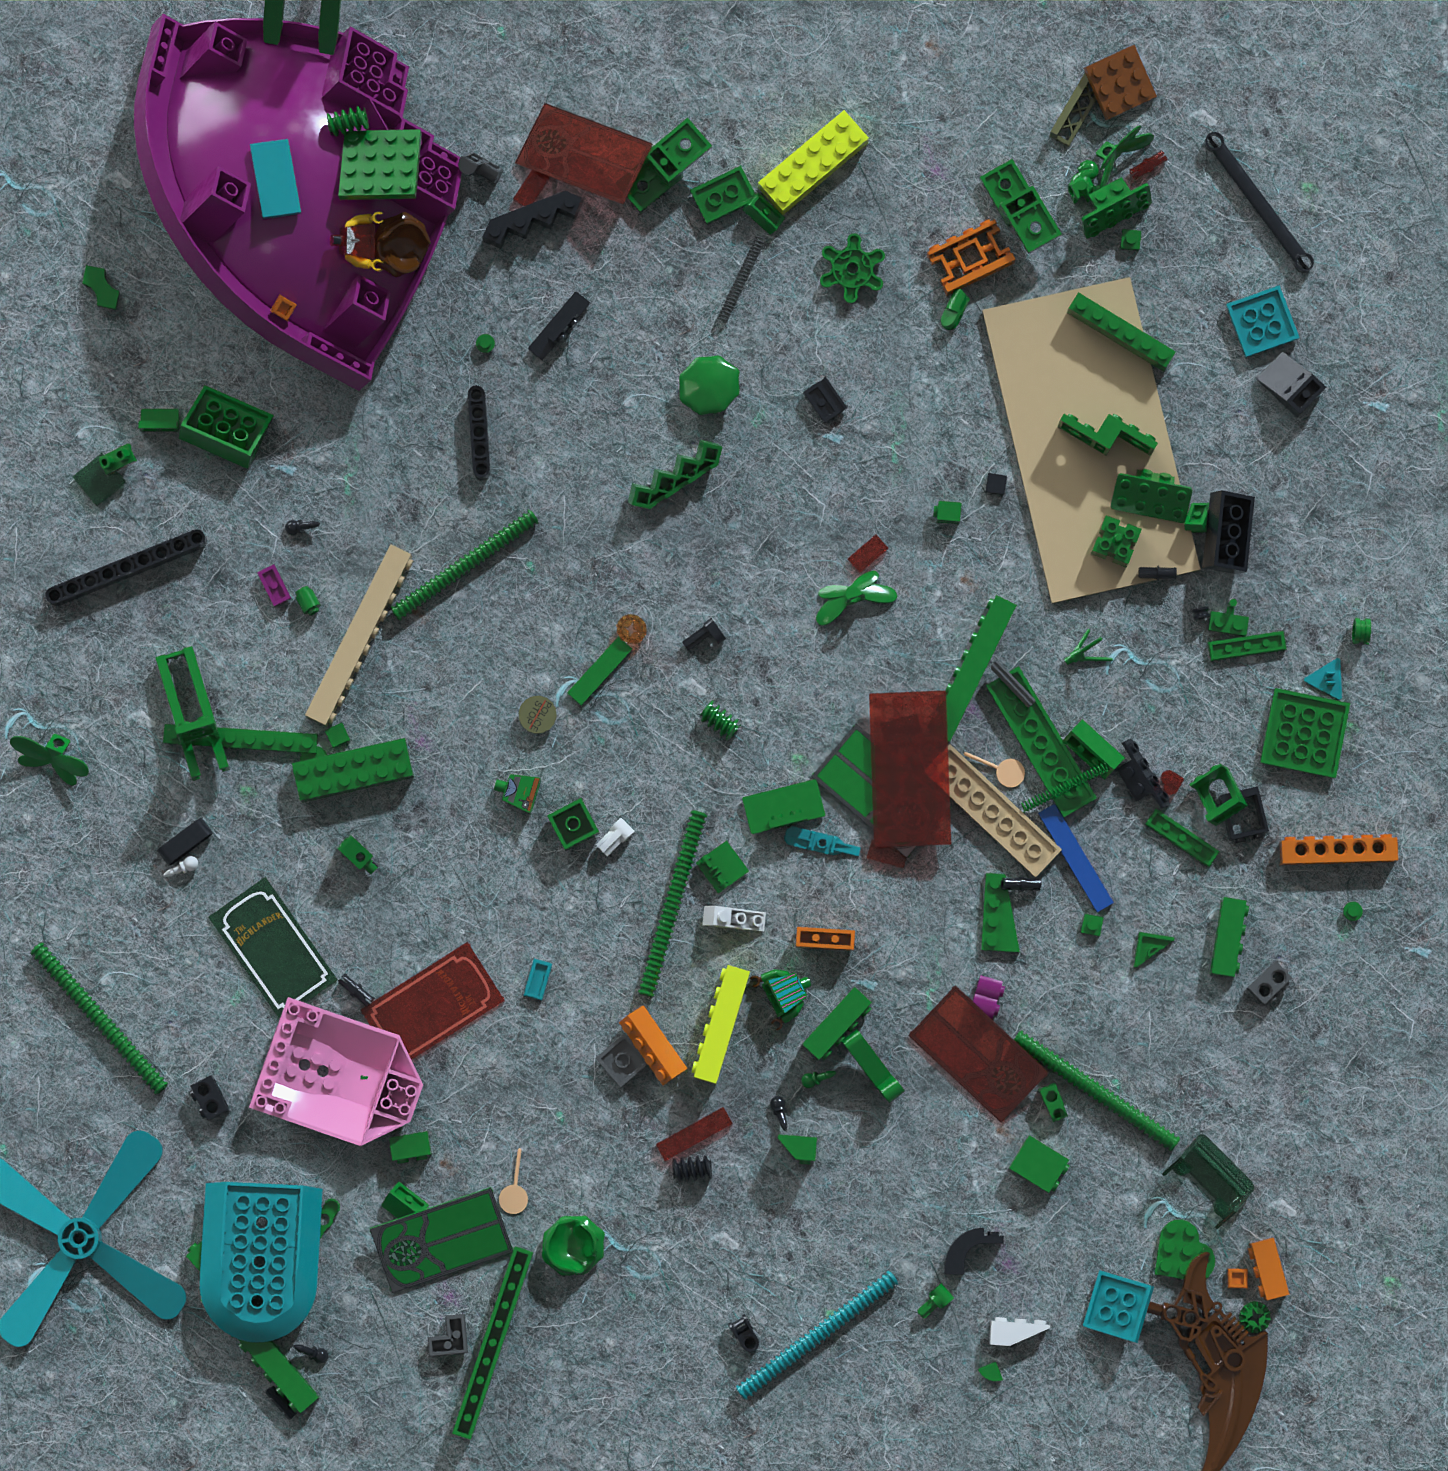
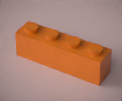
(653, 1045)

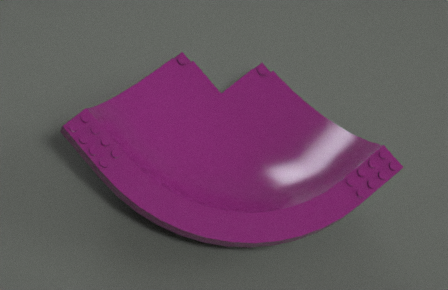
(197, 110)

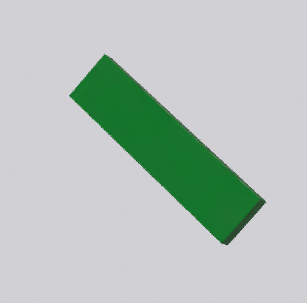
(1246, 646)
(599, 671)
(1182, 838)

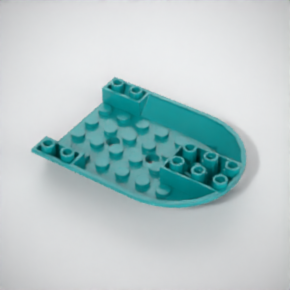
(286, 1243)

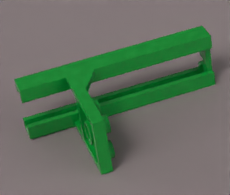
(204, 725)

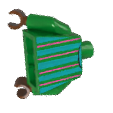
(784, 993)

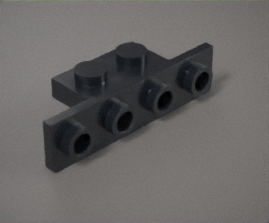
(555, 330)
(1139, 777)

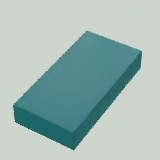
(538, 979)

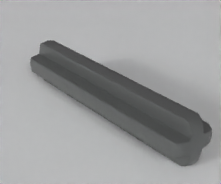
(1012, 683)

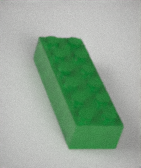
(353, 770)

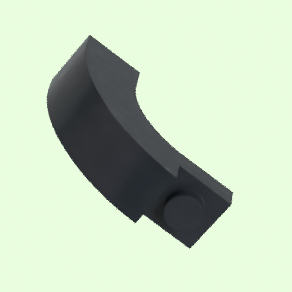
(957, 1251)

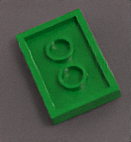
(723, 195)

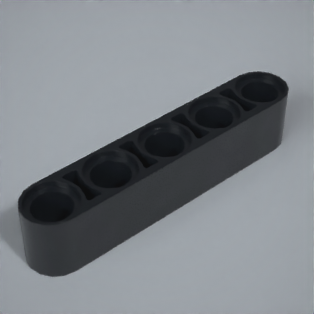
(479, 423)

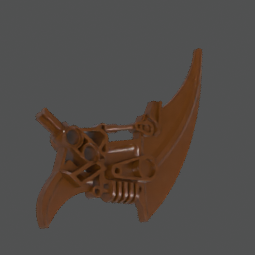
(1237, 1369)

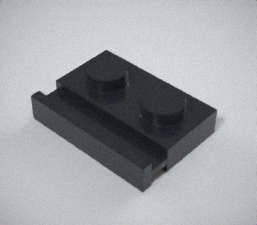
(825, 400)

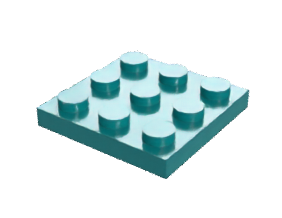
(1262, 321)
(1118, 1306)

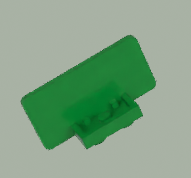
(1113, 205)
(1151, 496)

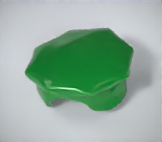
(709, 385)
(573, 1245)

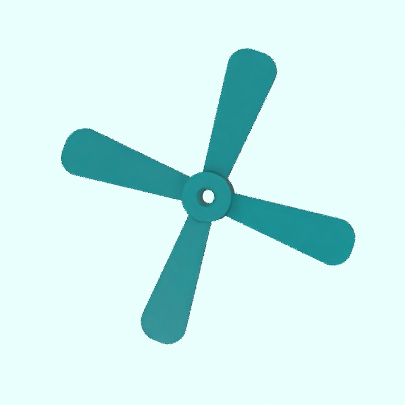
(158, 1293)

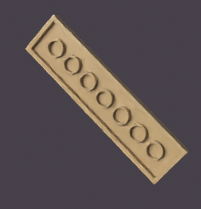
(999, 815)

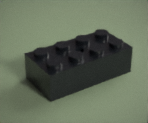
(1228, 532)

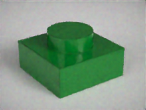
(1130, 239)
(1092, 925)

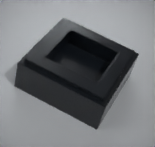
(996, 484)

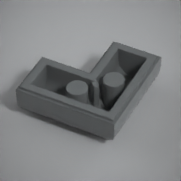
(475, 163)
(454, 1342)

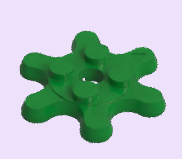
(852, 255)

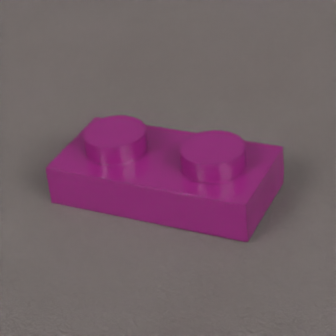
(274, 585)

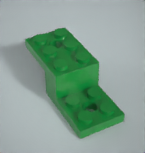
(667, 163)
(1020, 206)
(1107, 434)

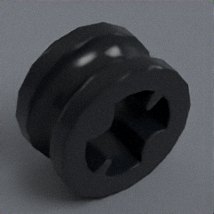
(1201, 613)

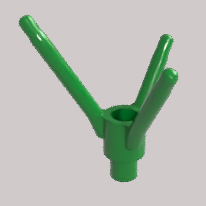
(1078, 653)

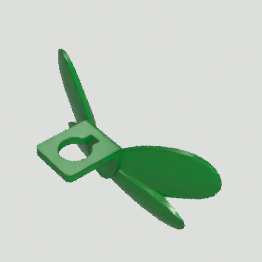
(1127, 144)
(842, 596)
(36, 755)

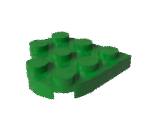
(1178, 1247)

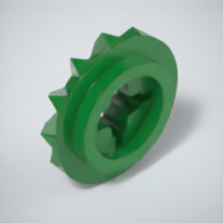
(1251, 1325)

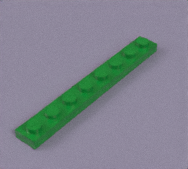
(253, 740)

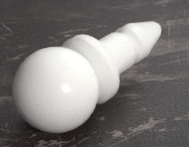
(189, 864)

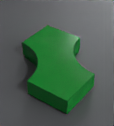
(96, 280)

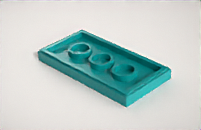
(275, 179)

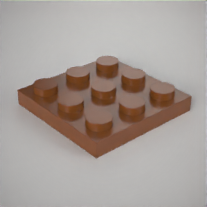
(1120, 82)

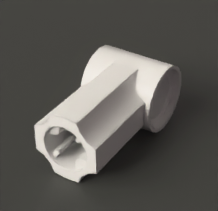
(618, 834)

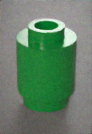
(307, 600)

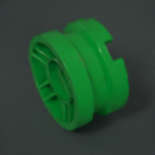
(1361, 631)

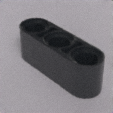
(185, 841)

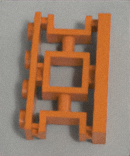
(977, 270)

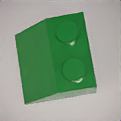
(800, 1147)

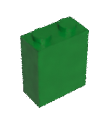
(1039, 1164)

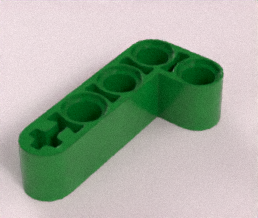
(873, 1066)

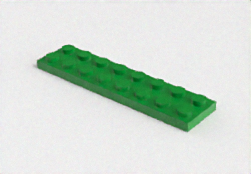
(1041, 744)

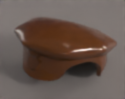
(401, 244)

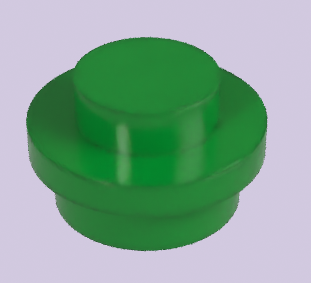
(485, 343)
(1352, 911)

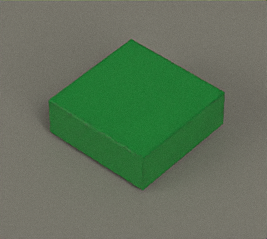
(337, 735)

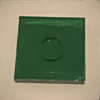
(97, 483)

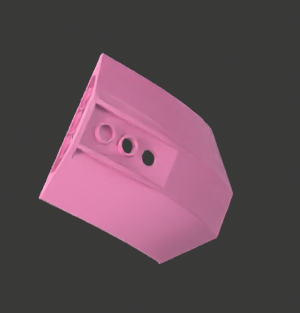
(340, 1101)

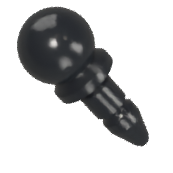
(293, 527)
(778, 1105)
(319, 1355)

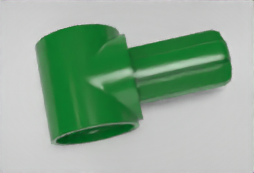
(938, 1298)

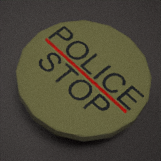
(537, 714)

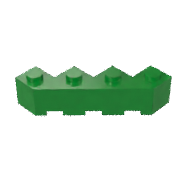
(685, 472)

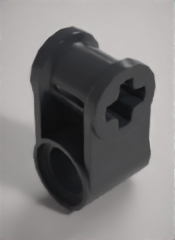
(744, 1332)

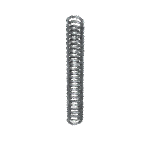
(742, 270)

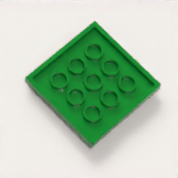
(380, 164)
(1305, 733)

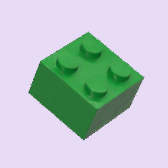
(573, 824)

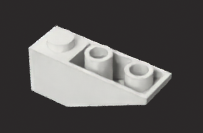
(733, 918)
(1009, 1333)

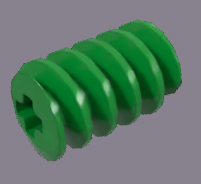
(347, 121)
(719, 720)

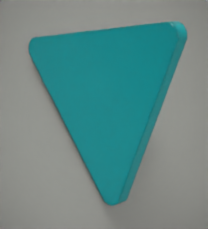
(1327, 679)

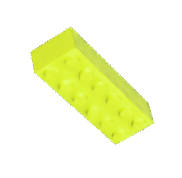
(813, 162)
(721, 1025)

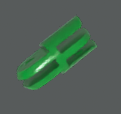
(954, 309)

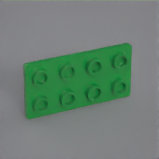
(783, 806)

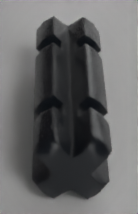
(280, 1402)

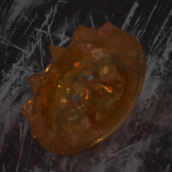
(638, 625)

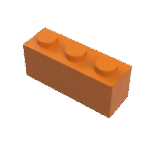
(825, 939)
(1268, 1269)

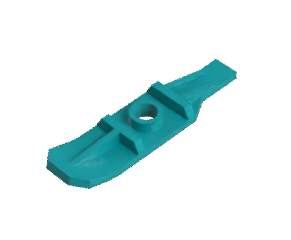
(810, 840)

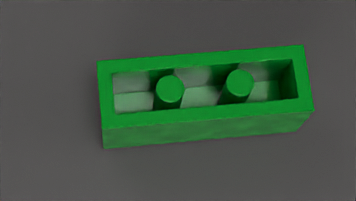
(1093, 748)

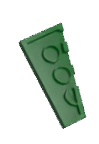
(998, 919)

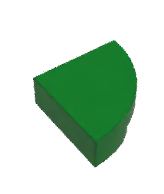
(991, 1372)

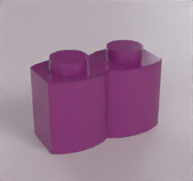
(987, 995)

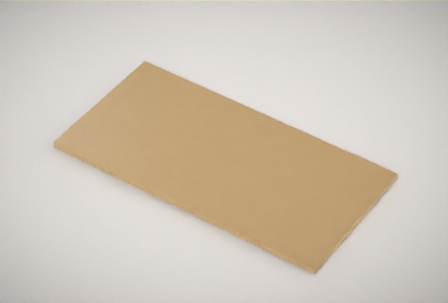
(1059, 367)

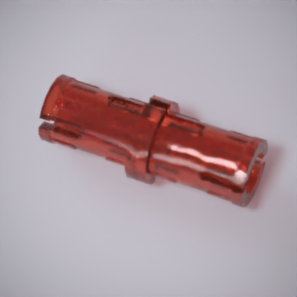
(1148, 165)

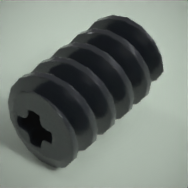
(692, 1168)

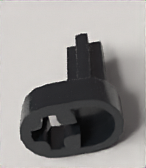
(709, 629)

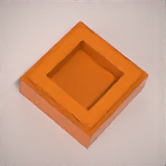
(283, 307)
(1237, 1278)

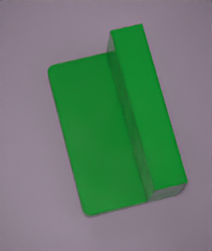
(159, 420)
(403, 1201)

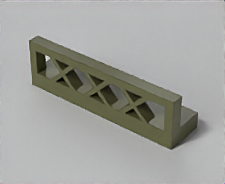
(1068, 109)

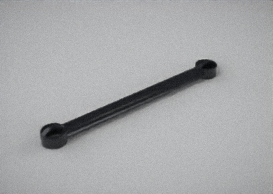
(1259, 202)

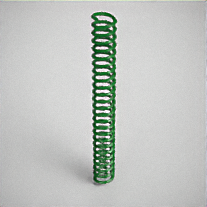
(1066, 789)

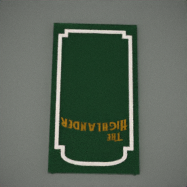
(272, 946)

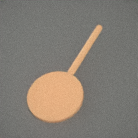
(1008, 772)
(514, 1198)

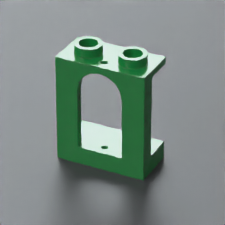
(1202, 783)

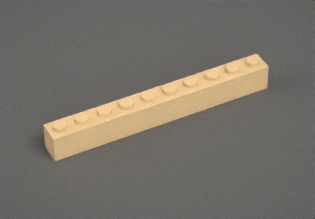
(359, 635)

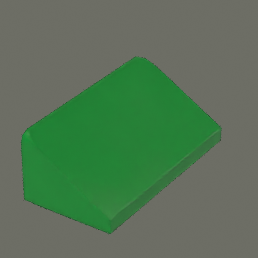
(764, 213)

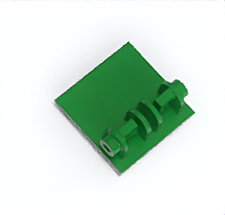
(722, 867)

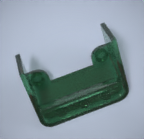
(1215, 1174)

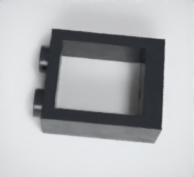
(1258, 833)

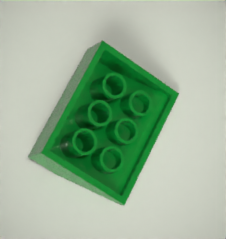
(225, 426)

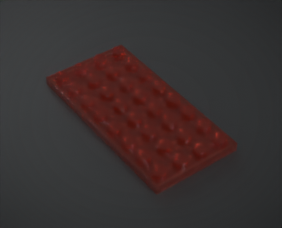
(910, 769)

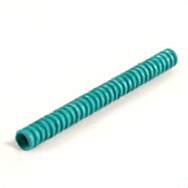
(817, 1335)

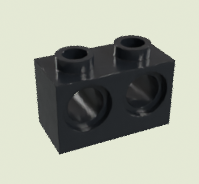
(214, 1095)

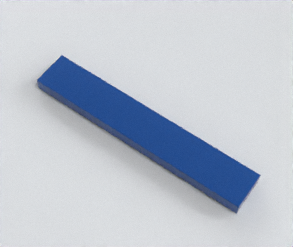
(1075, 858)

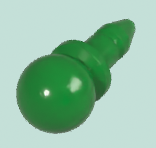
(810, 1080)

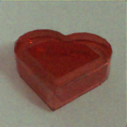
(1171, 781)

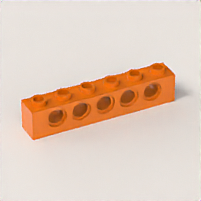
(1289, 856)

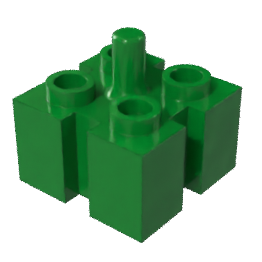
(1116, 541)

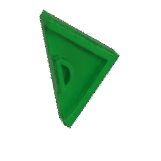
(1149, 945)

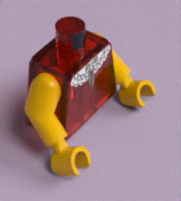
(357, 241)

